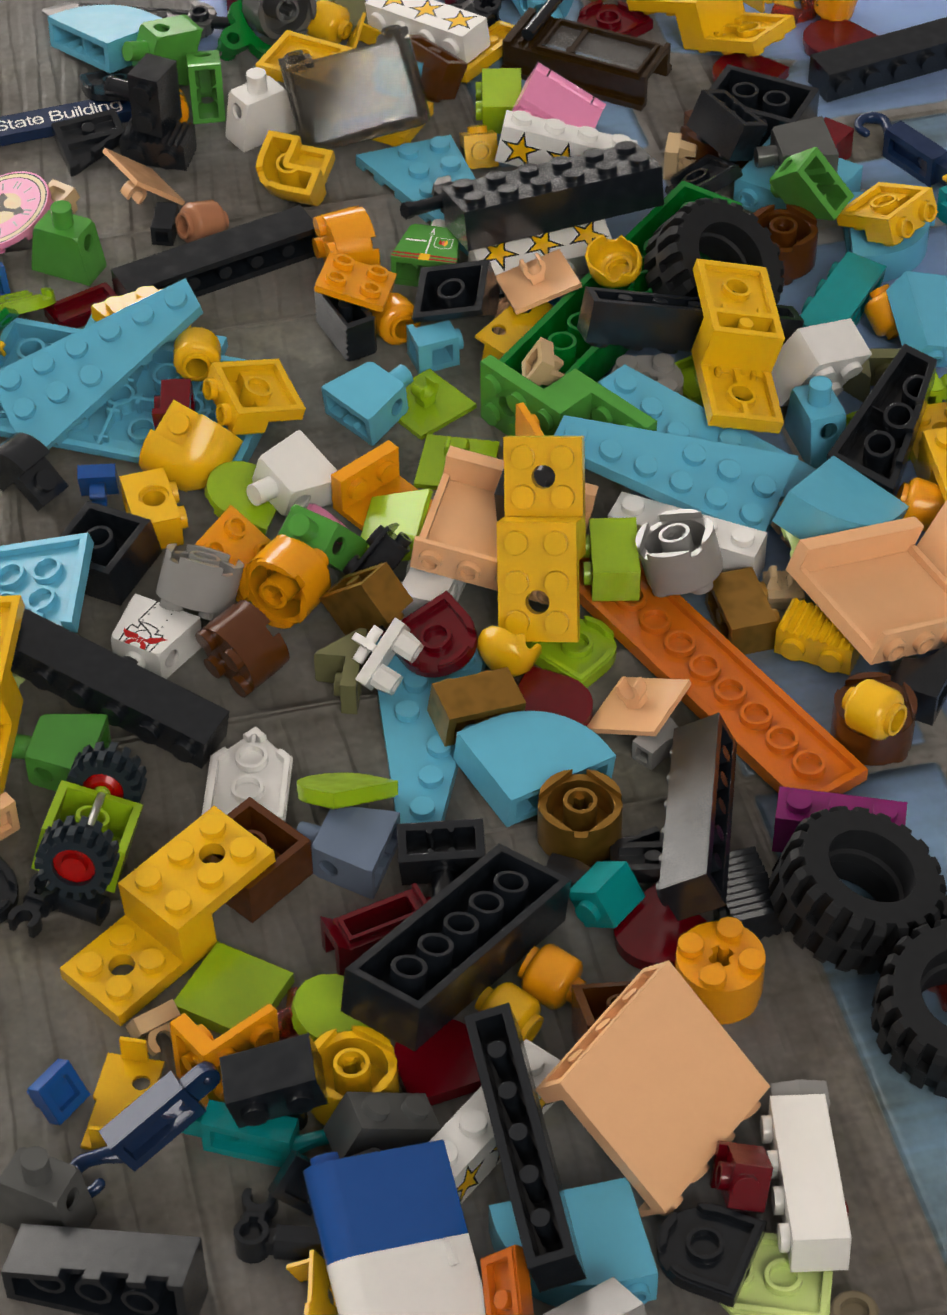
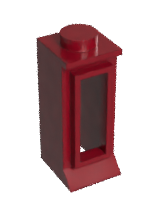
(362, 928)

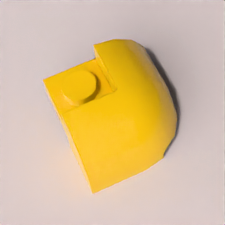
(294, 169)
(187, 447)

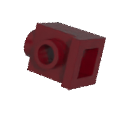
(176, 389)
(742, 1175)

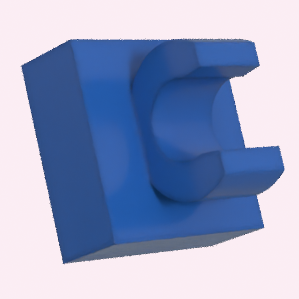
(98, 481)
(58, 1092)

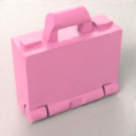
(558, 99)

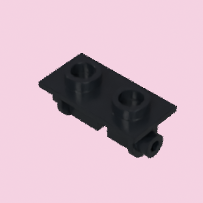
(384, 547)

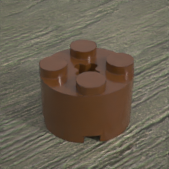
(796, 236)
(242, 647)
(869, 751)

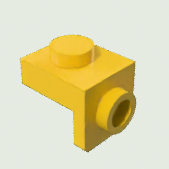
(479, 147)

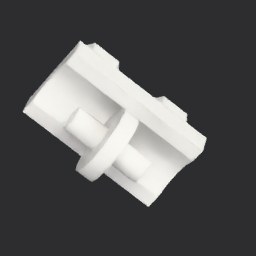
(394, 641)

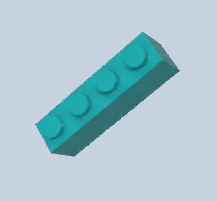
(844, 291)

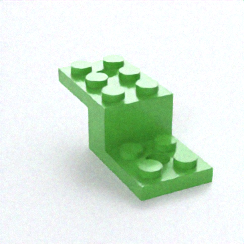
(569, 396)

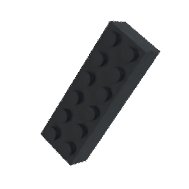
(552, 195)
(455, 946)

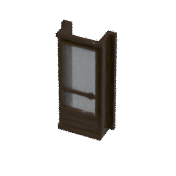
(595, 59)

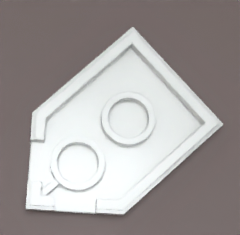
(249, 770)

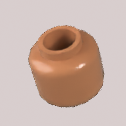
(200, 220)

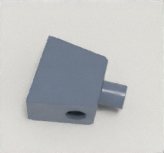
(353, 847)

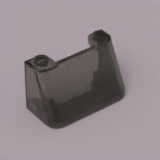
(356, 91)

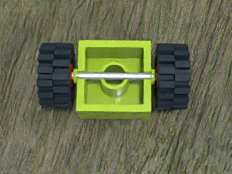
(91, 822)

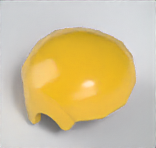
(613, 261)
(504, 649)

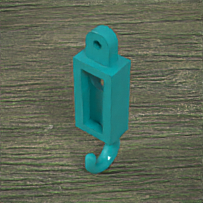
(262, 1143)

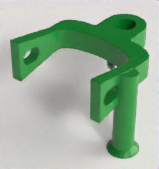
(239, 36)

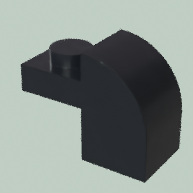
(26, 466)

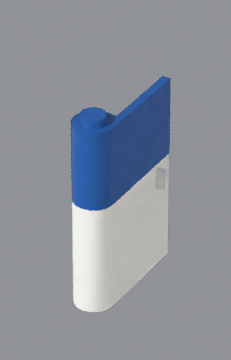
(394, 1233)

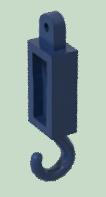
(907, 148)
(151, 1121)

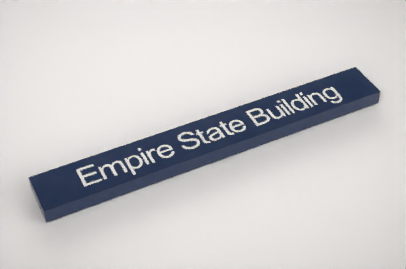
(37, 123)

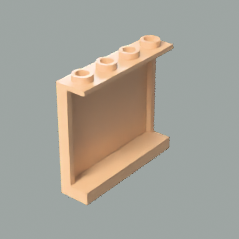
(462, 520)
(876, 588)
(657, 1086)

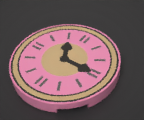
(22, 204)

